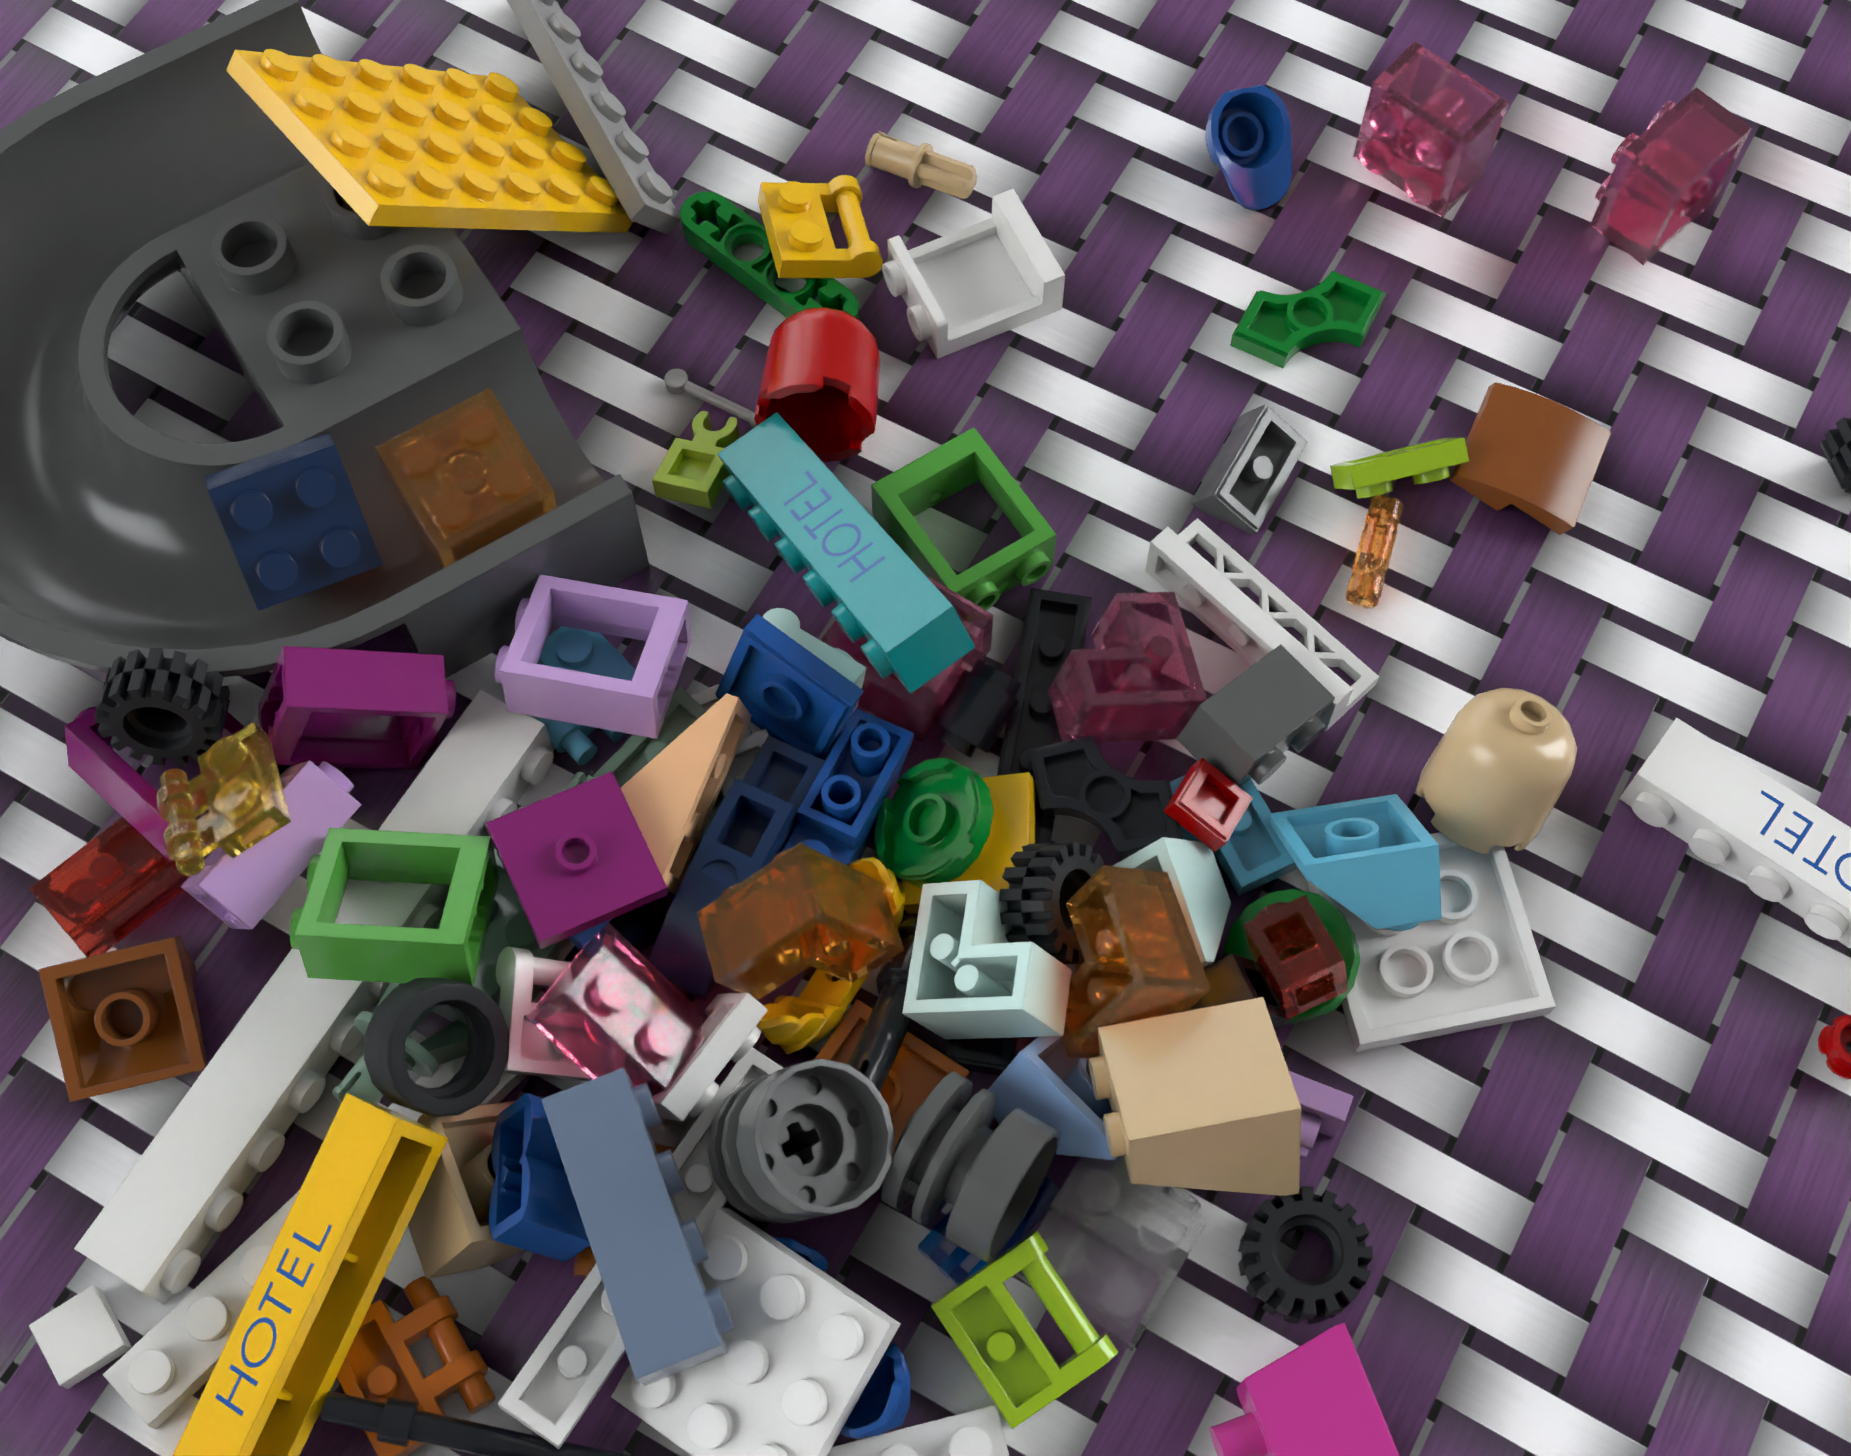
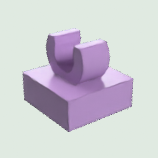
(1322, 1110)

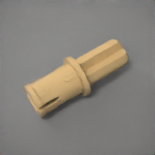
(920, 165)

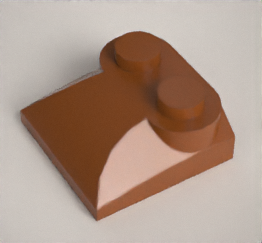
(125, 1017)

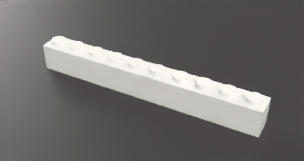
(300, 1025)

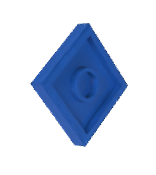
(788, 689)

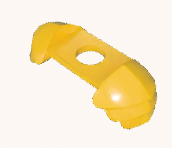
(821, 1005)

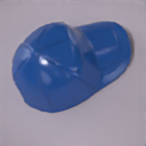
(1252, 145)

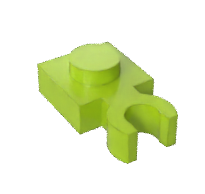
(692, 468)

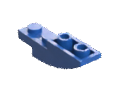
(850, 788)

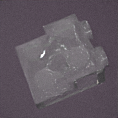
(1118, 1244)

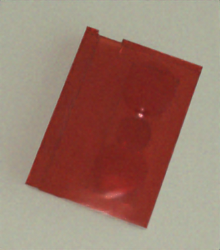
(109, 888)

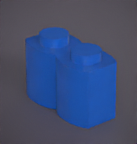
(531, 1192)

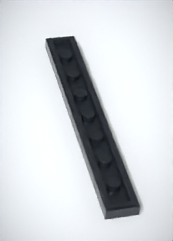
(1051, 630)

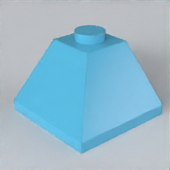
(1367, 858)

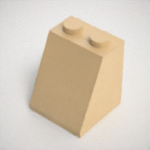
(1201, 1100)

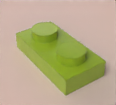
(1422, 461)

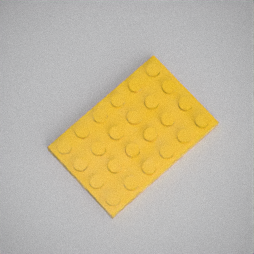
(429, 145)

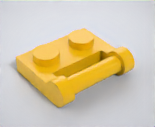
(801, 233)

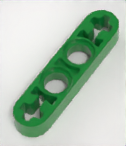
(756, 274)

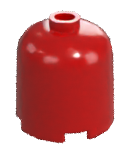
(822, 381)

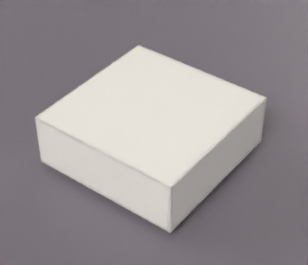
(80, 1336)

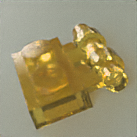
(237, 787)

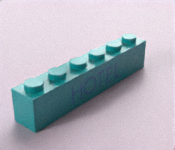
(846, 555)

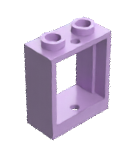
(588, 698)
(250, 884)

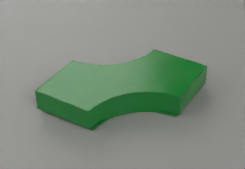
(1283, 325)

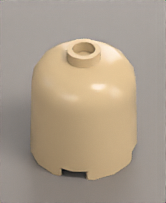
(1498, 770)

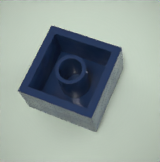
(293, 521)

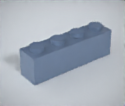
(635, 1226)

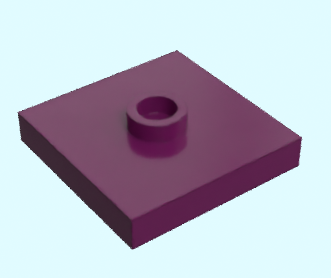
(576, 859)

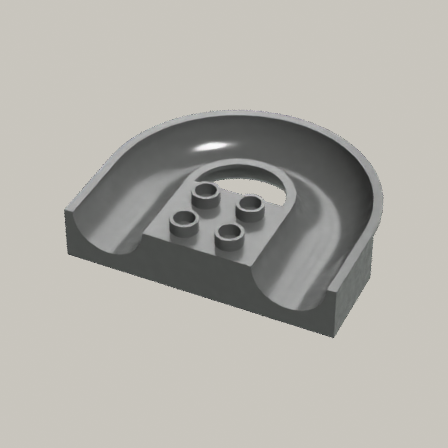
(330, 325)

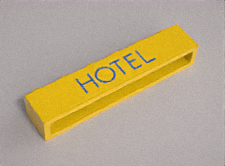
(315, 1285)

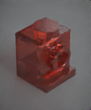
(1315, 969)

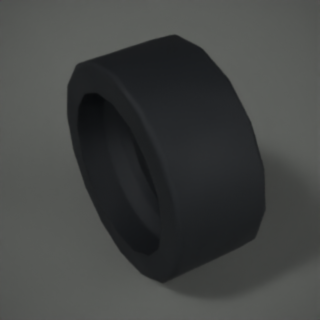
(483, 1062)

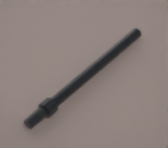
(401, 1421)

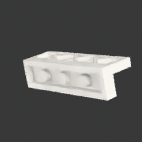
(1244, 624)

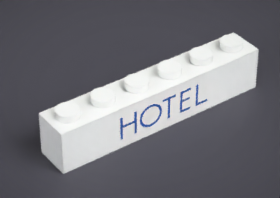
(1749, 826)

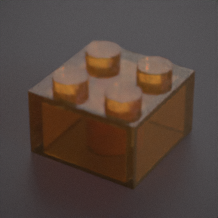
(466, 478)

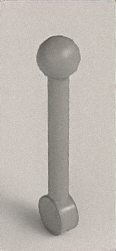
(678, 383)

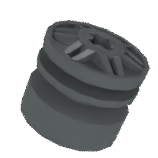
(836, 1135)
(958, 1160)

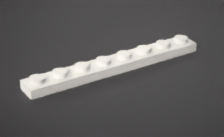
(186, 1344)

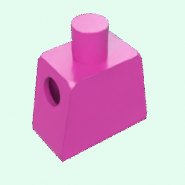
(1308, 1406)

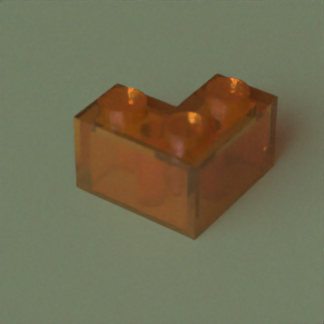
(795, 917)
(1134, 955)

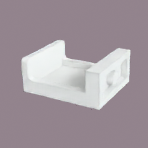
(976, 279)

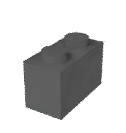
(1258, 718)

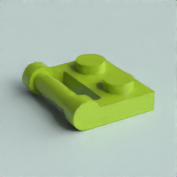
(1003, 1342)

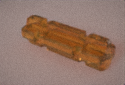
(1374, 551)

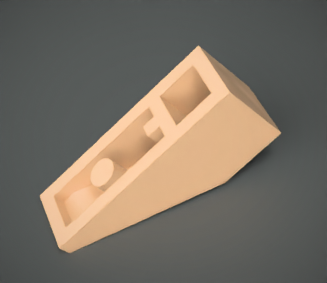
(681, 785)

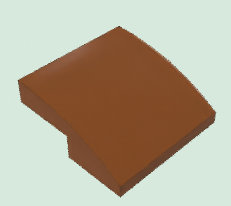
(1531, 456)

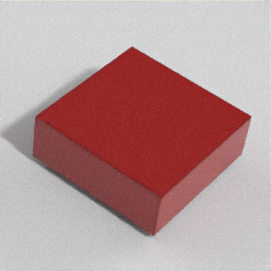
(1208, 804)

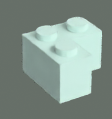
(969, 977)

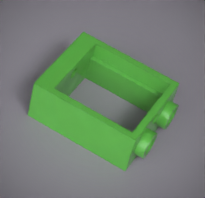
(939, 476)
(393, 952)

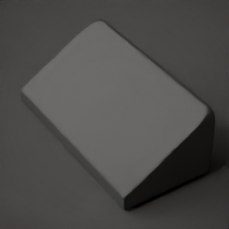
(1250, 470)

